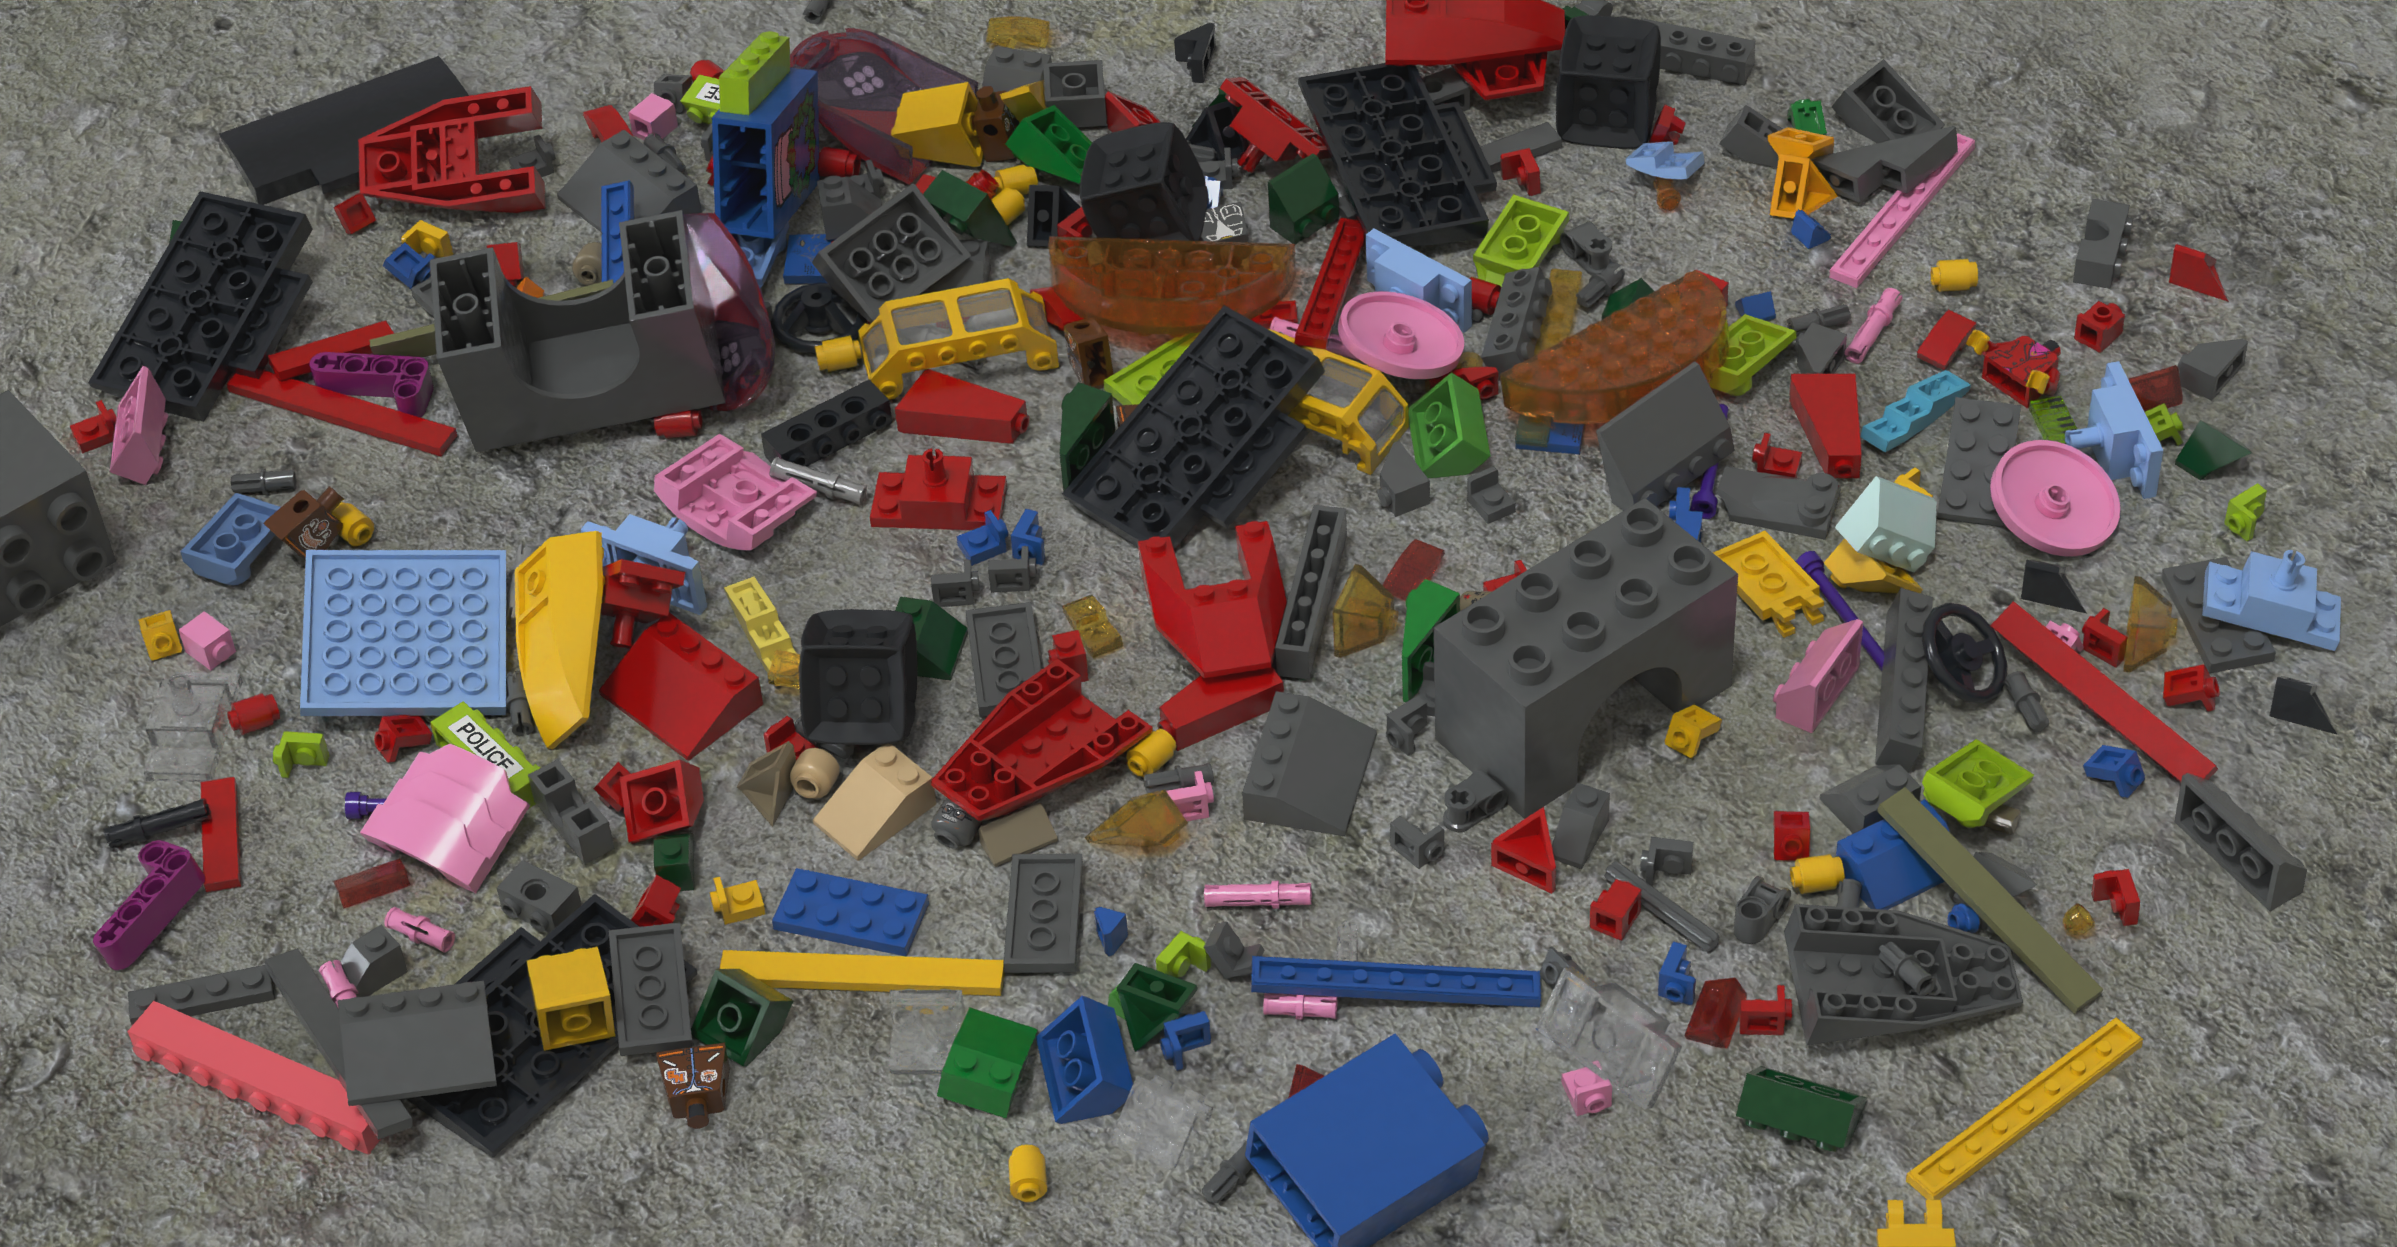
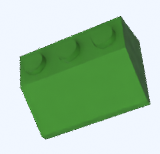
(1449, 429)

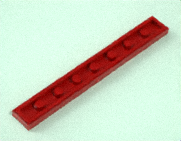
(1331, 285)
(346, 411)
(2101, 695)

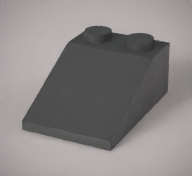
(1885, 107)

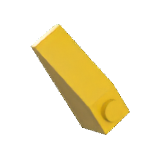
(1025, 99)

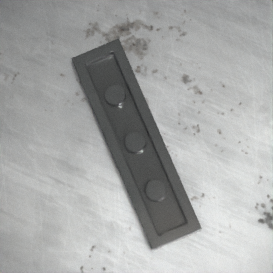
(206, 993)

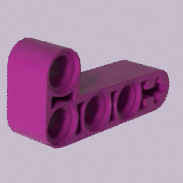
(397, 377)
(152, 905)

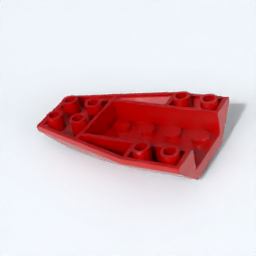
(1469, 30)
(1034, 745)

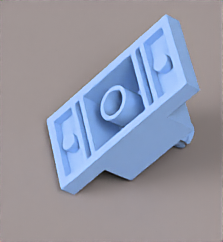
(1406, 271)
(2120, 433)
(656, 546)
(2274, 599)

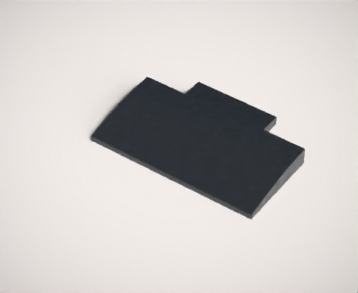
(320, 138)
(1399, 156)
(211, 304)
(1201, 434)
(525, 1073)

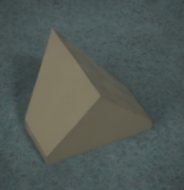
(768, 781)

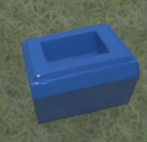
(1808, 230)
(1757, 306)
(1111, 929)

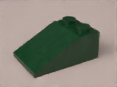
(967, 209)
(1084, 428)

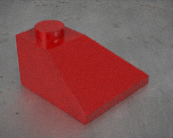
(661, 799)

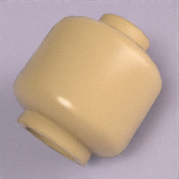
(814, 773)

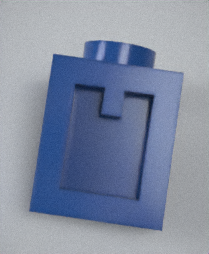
(1028, 534)
(984, 541)
(2117, 766)
(1674, 977)

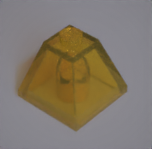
(1362, 613)
(2147, 625)
(1141, 822)

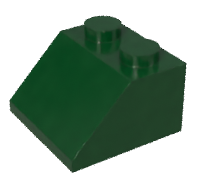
(1302, 200)
(937, 637)
(740, 1014)

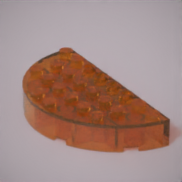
(1167, 283)
(1624, 355)

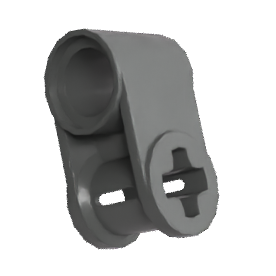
(1587, 247)
(1472, 801)
(1759, 910)

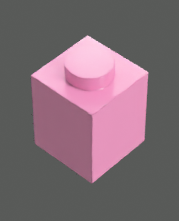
(653, 116)
(207, 640)

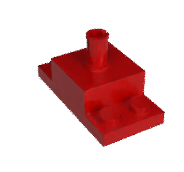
(1269, 126)
(936, 494)
(636, 594)

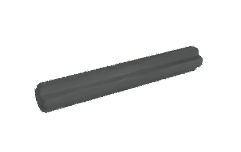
(1666, 908)

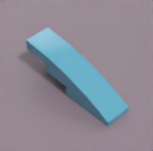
(1916, 411)

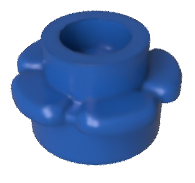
(1963, 918)

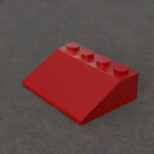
(682, 687)

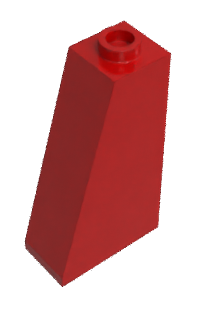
(960, 410)
(1830, 420)
(1218, 704)

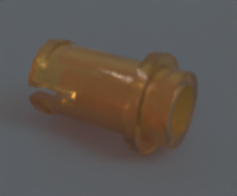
(1668, 196)

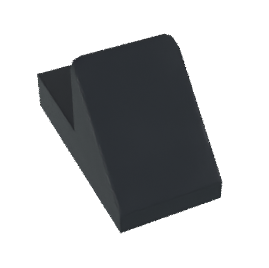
(1197, 50)

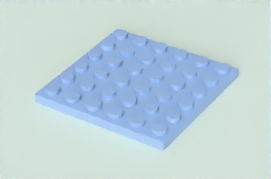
(403, 632)

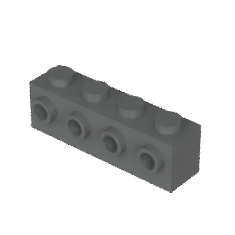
(1705, 53)
(1517, 319)

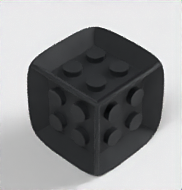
(1608, 81)
(1144, 185)
(858, 677)

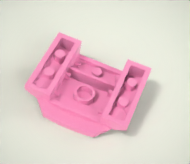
(729, 494)
(449, 815)

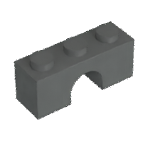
(2103, 244)
(578, 823)

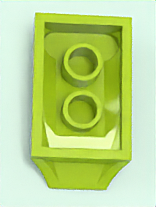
(1519, 238)
(1751, 348)
(1973, 783)

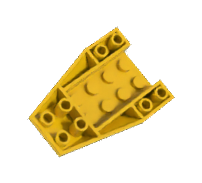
(558, 630)

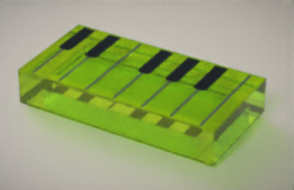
(2052, 418)

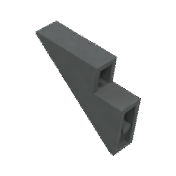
(1895, 163)

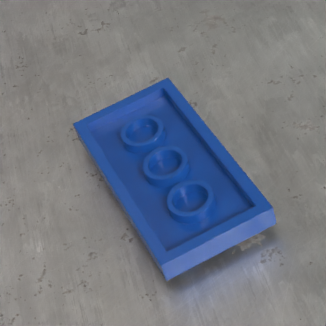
(850, 912)

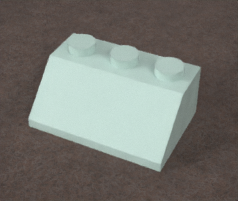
(1891, 524)

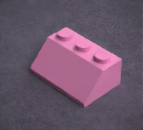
(139, 430)
(1820, 676)

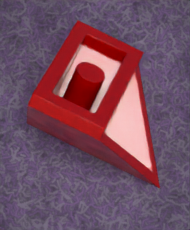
(2196, 272)
(1527, 852)

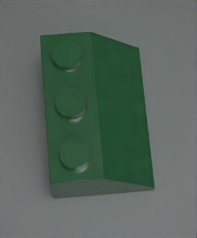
(1800, 1108)

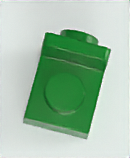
(1807, 116)

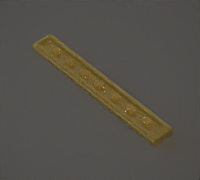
(1554, 328)

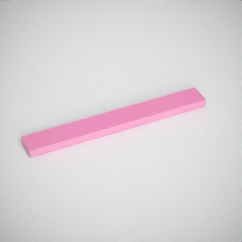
(1894, 220)

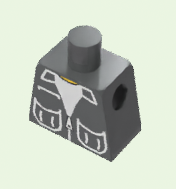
(1225, 224)

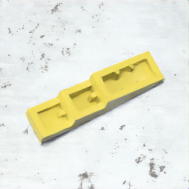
(758, 620)

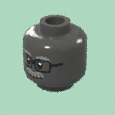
(954, 825)

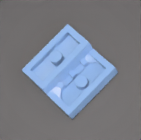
(1661, 161)

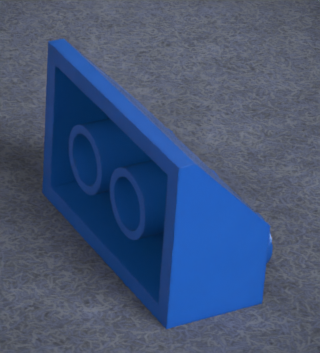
(1886, 864)
(1084, 1062)

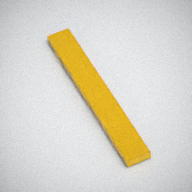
(868, 972)
(2024, 1110)

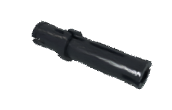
(145, 826)

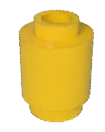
(1016, 178)
(1009, 204)
(1954, 275)
(838, 353)
(356, 526)
(1151, 753)
(1817, 873)
(1027, 1173)

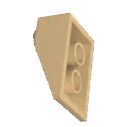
(876, 801)

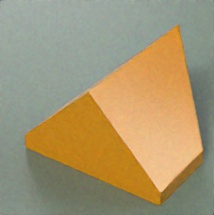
(1801, 143)
(1799, 187)

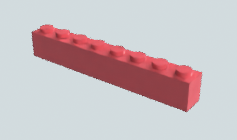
(250, 1074)

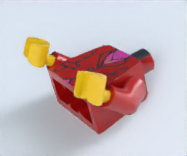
(2019, 366)

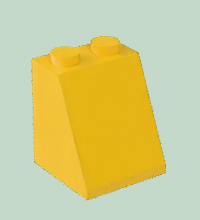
(940, 124)
(571, 998)

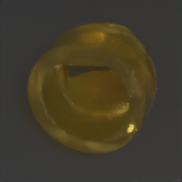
(2078, 920)

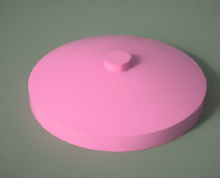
(1401, 335)
(2055, 498)

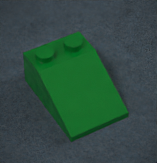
(1050, 144)
(1426, 608)
(986, 1062)

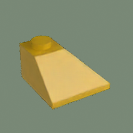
(1867, 573)

